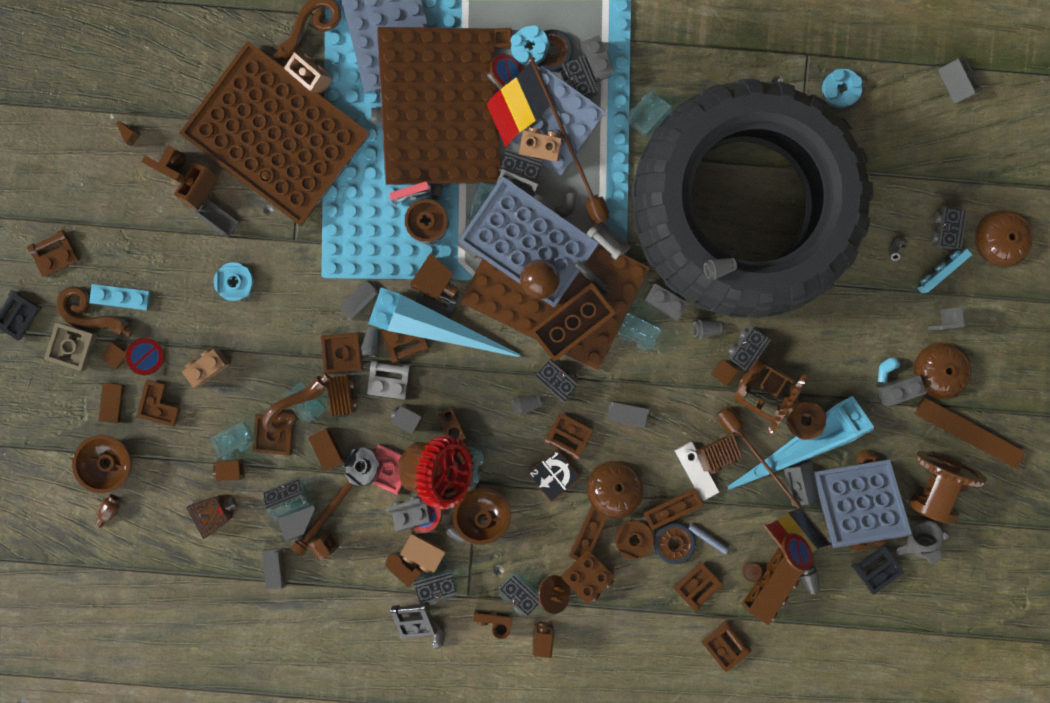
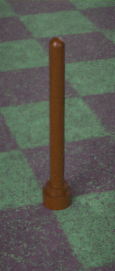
(301, 545)

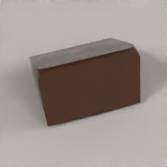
(128, 134)

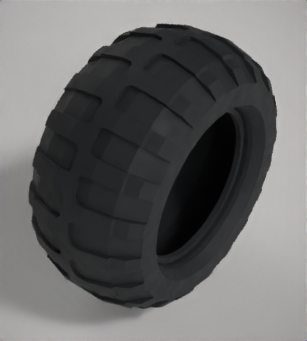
(818, 150)

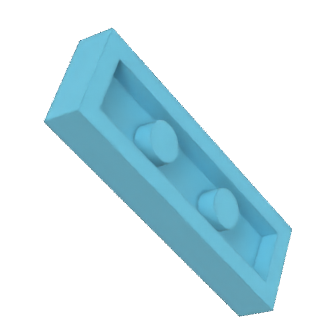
(943, 270)
(120, 297)

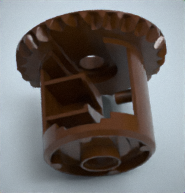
(772, 384)
(943, 486)

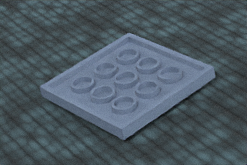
(576, 113)
(862, 504)

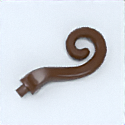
(293, 43)
(112, 322)
(279, 409)

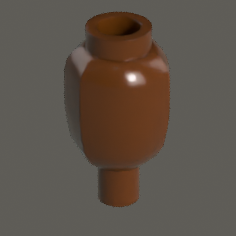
(107, 509)

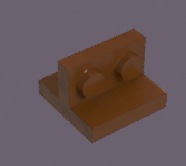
(169, 164)

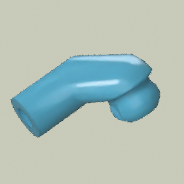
(886, 367)

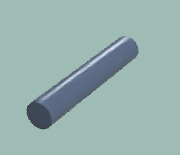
(709, 539)

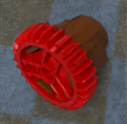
(437, 471)

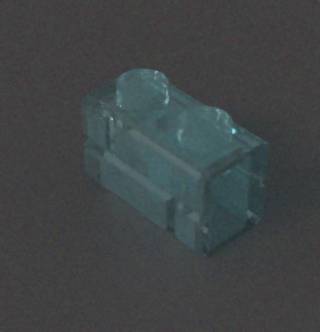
(639, 332)

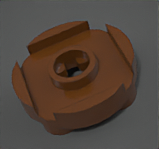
(817, 423)
(624, 544)

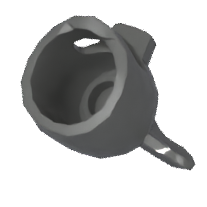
(925, 541)

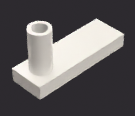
(700, 479)

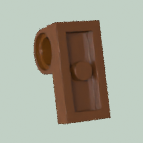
(323, 546)
(496, 618)

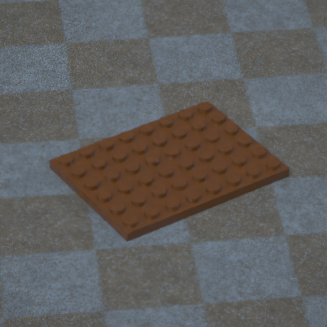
(437, 105)
(272, 122)
(520, 313)

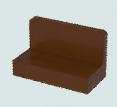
(326, 449)

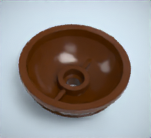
(994, 242)
(932, 367)
(91, 467)
(602, 490)
(481, 505)

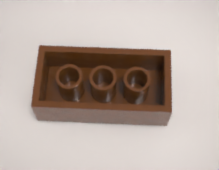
(572, 321)
(772, 588)

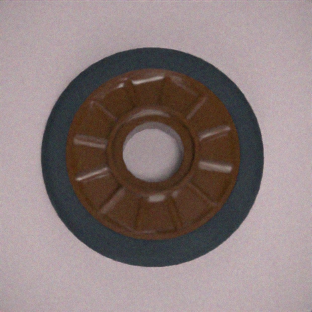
(564, 50)
(666, 534)

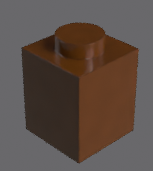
(228, 470)

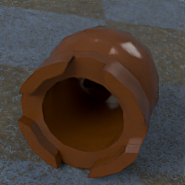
(539, 279)

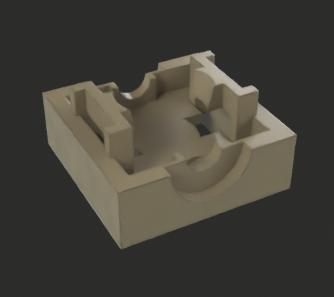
(62, 344)

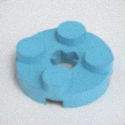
(523, 37)
(852, 83)
(226, 273)

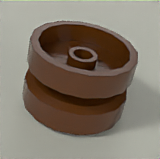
(423, 210)

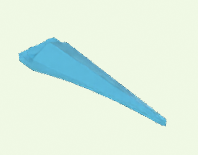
(405, 316)
(843, 425)

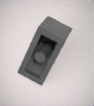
(297, 523)

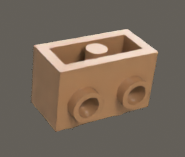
(308, 73)
(541, 145)
(206, 367)
(423, 552)

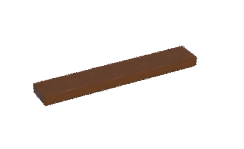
(969, 433)

